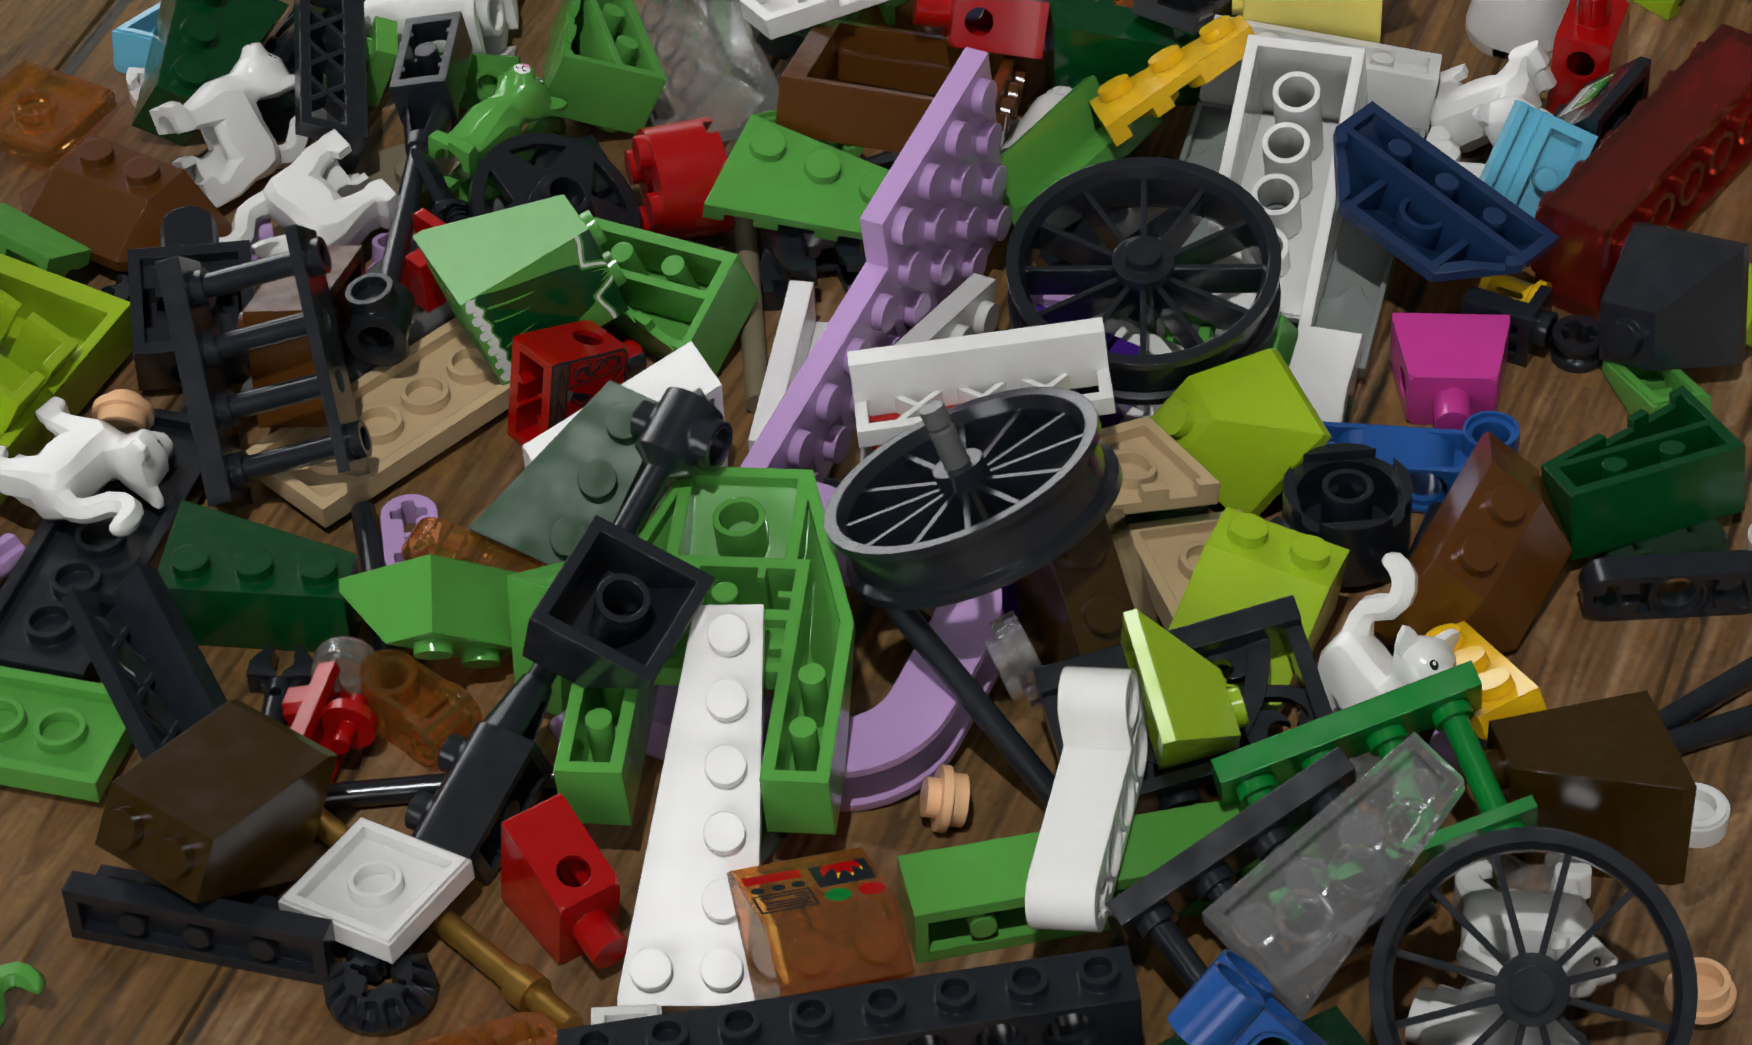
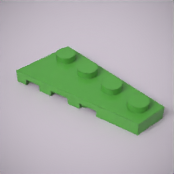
(793, 183)

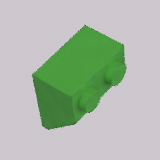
(436, 608)

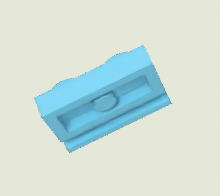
(1534, 155)

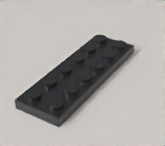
(88, 557)

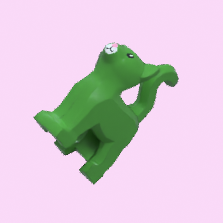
(517, 100)

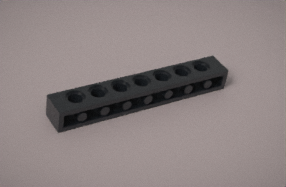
(1027, 1002)

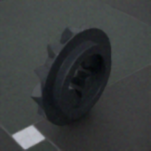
(389, 1005)

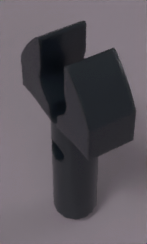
(263, 678)

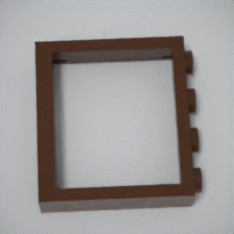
(882, 58)

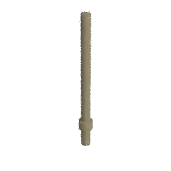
(753, 330)

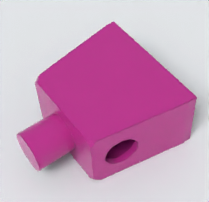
(1448, 365)

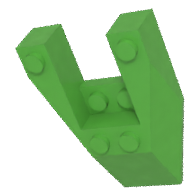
(767, 547)

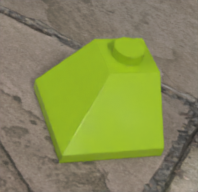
(1244, 426)
(1182, 695)

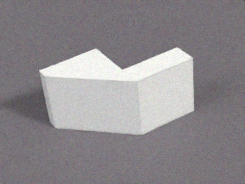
(1327, 368)

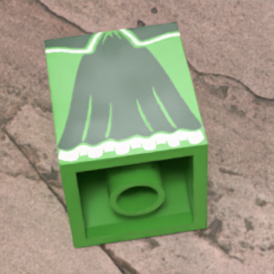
(523, 273)

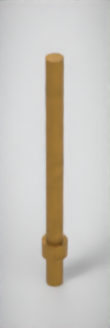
(520, 984)

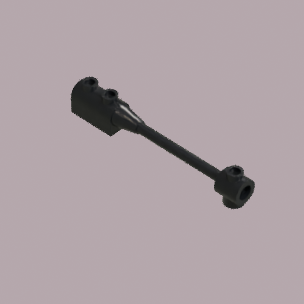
(428, 99)
(499, 763)

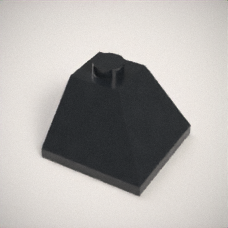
(1676, 301)

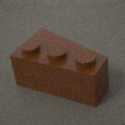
(295, 357)

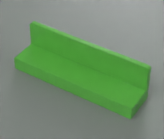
(1062, 143)

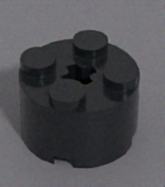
(1353, 504)

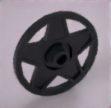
(567, 175)

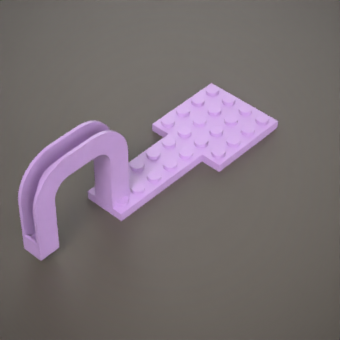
(920, 243)

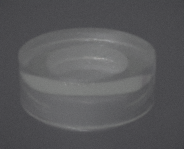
(348, 654)

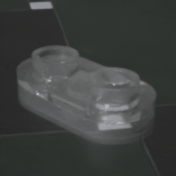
(1013, 657)

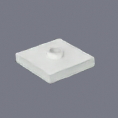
(379, 888)

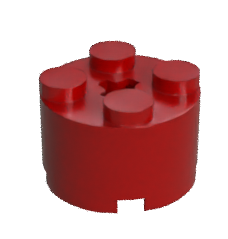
(675, 174)

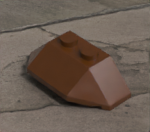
(113, 199)
(1486, 552)

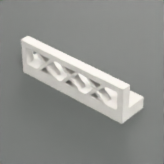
(972, 367)

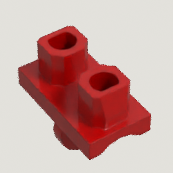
(330, 714)

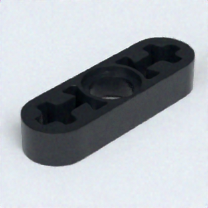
(1630, 603)

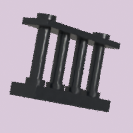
(204, 350)
(1210, 866)

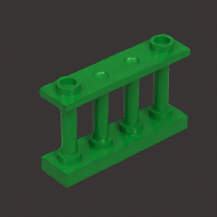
(1378, 727)

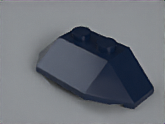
(1428, 204)

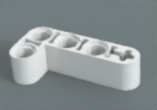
(1089, 800)

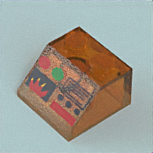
(818, 924)

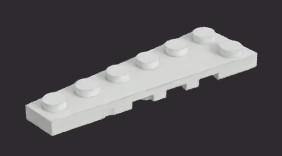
(704, 823)

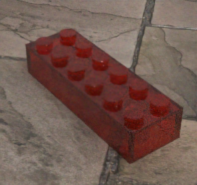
(1653, 169)

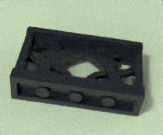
(1232, 640)

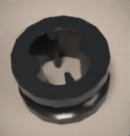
(1576, 344)

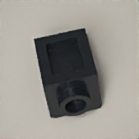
(1529, 322)

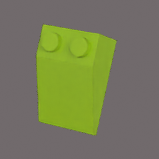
(1260, 562)

